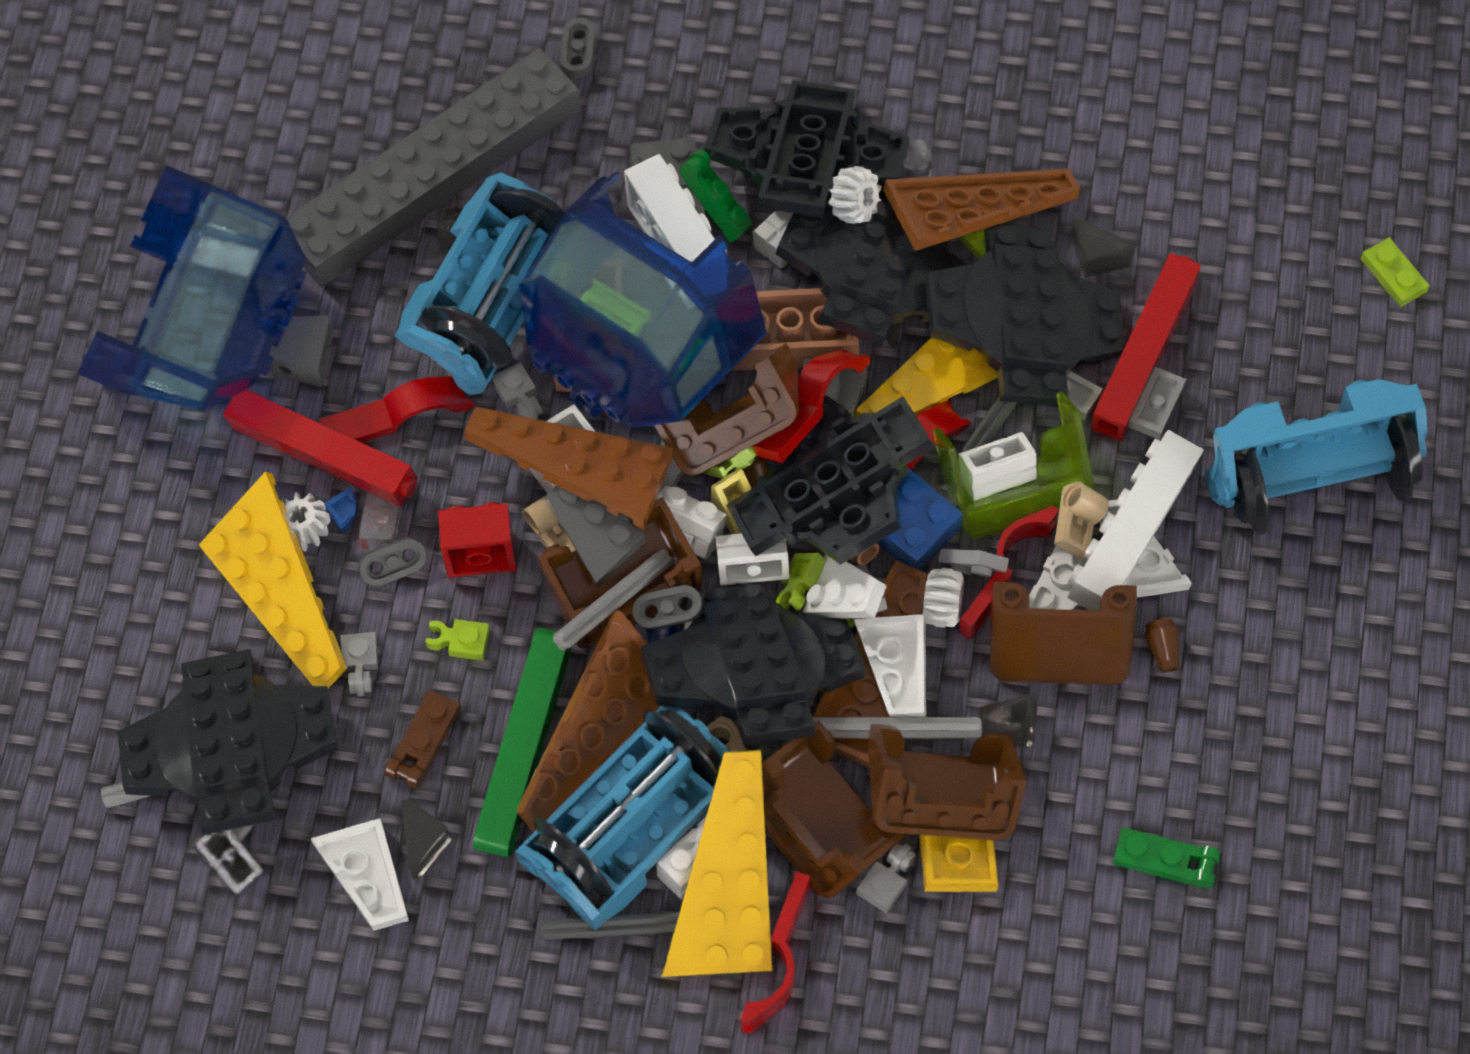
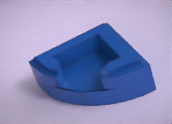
(342, 509)

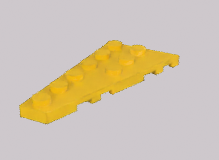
(932, 377)
(272, 577)
(726, 898)

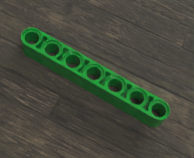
(521, 744)

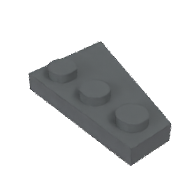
(597, 535)

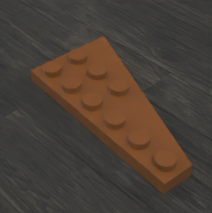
(957, 205)
(584, 462)
(863, 697)
(597, 721)

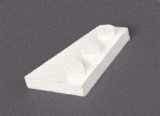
(1155, 569)
(1053, 584)
(844, 593)
(898, 661)
(366, 871)

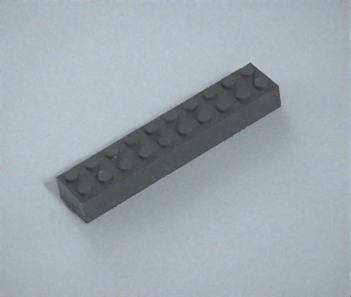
(432, 165)

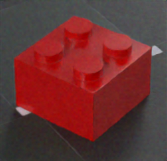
(477, 539)

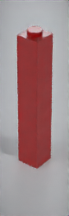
(1146, 346)
(321, 447)

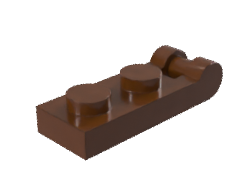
(423, 739)

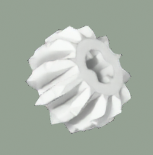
(855, 195)
(313, 518)
(943, 597)

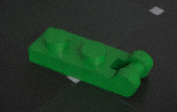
(714, 195)
(1166, 858)

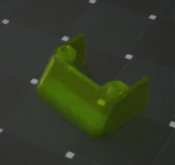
(1061, 462)

